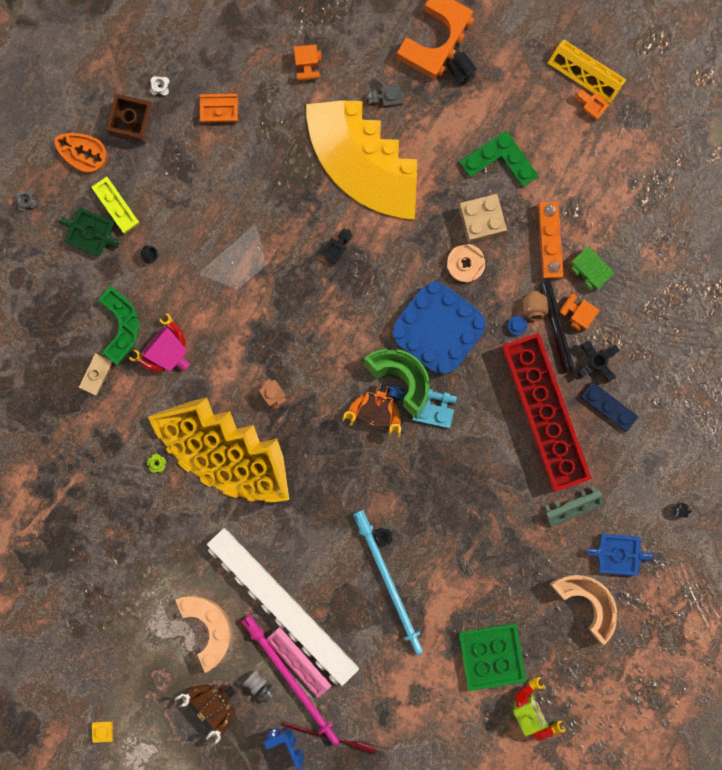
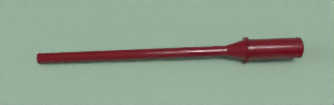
(355, 744)

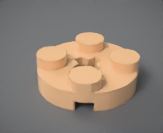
(463, 253)

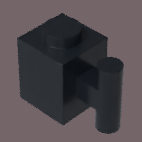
(462, 68)

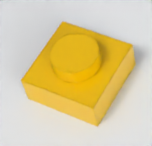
(102, 731)

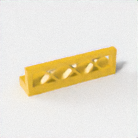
(590, 65)

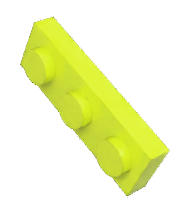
(115, 205)

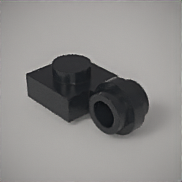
(335, 250)

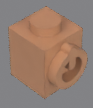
(273, 394)

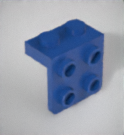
(278, 736)

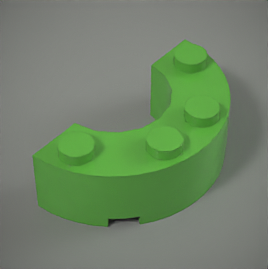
(406, 367)

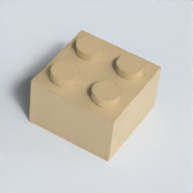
(482, 218)

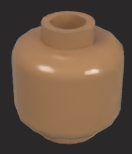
(535, 306)

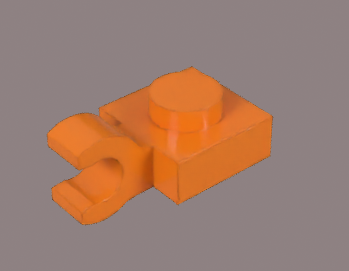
(593, 105)

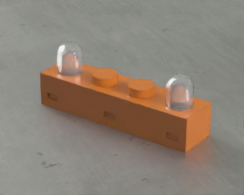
(550, 240)

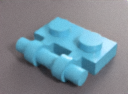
(438, 415)

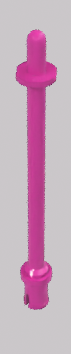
(258, 635)

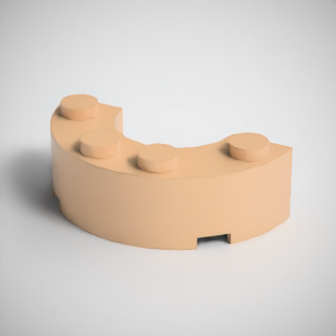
(600, 598)
(217, 624)

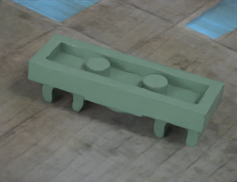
(574, 507)

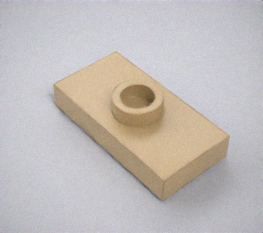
(96, 374)

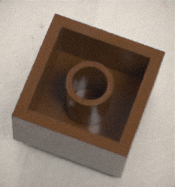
(130, 118)

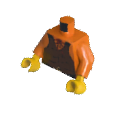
(376, 411)

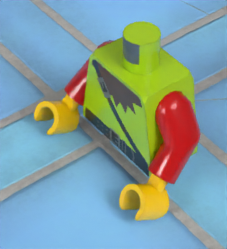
(530, 714)

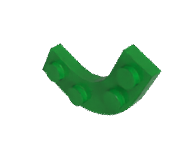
(128, 325)

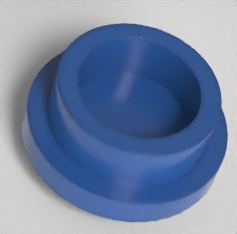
(517, 325)

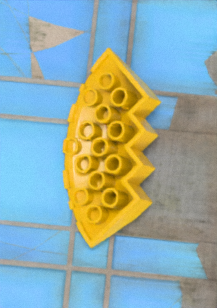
(360, 160)
(221, 453)

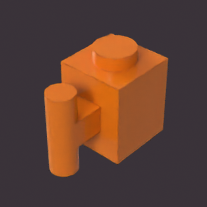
(307, 59)
(582, 314)

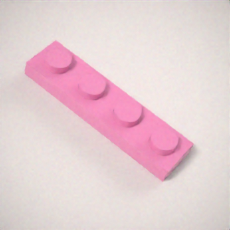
(298, 662)

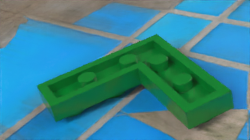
(501, 147)

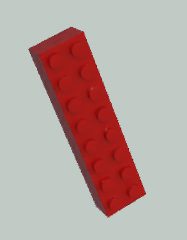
(546, 412)

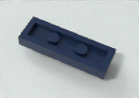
(609, 407)

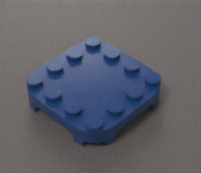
(439, 328)

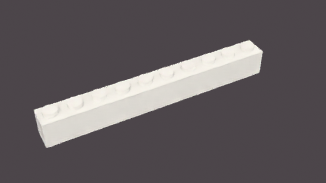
(283, 606)

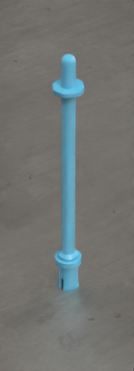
(366, 531)

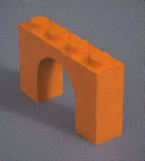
(432, 61)

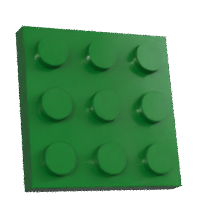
(492, 657)

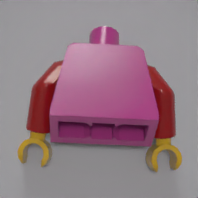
(165, 349)

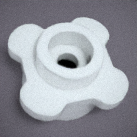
(155, 81)

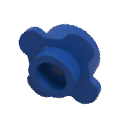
(396, 392)

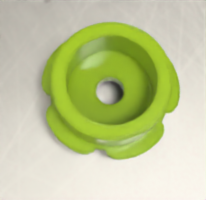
(161, 463)

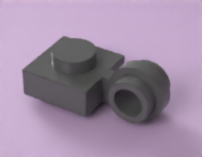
(390, 95)

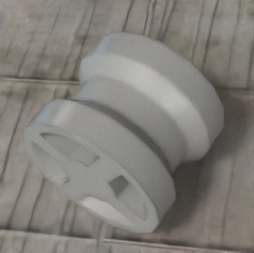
(254, 682)

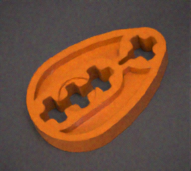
(89, 144)

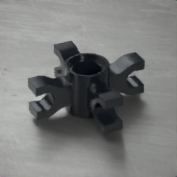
(591, 352)

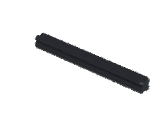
(557, 327)

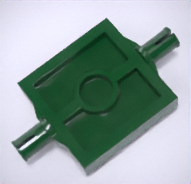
(89, 232)

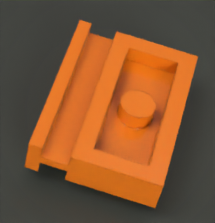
(218, 108)

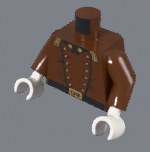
(211, 707)

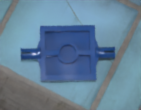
(619, 554)

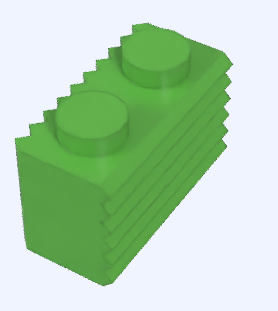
(591, 268)

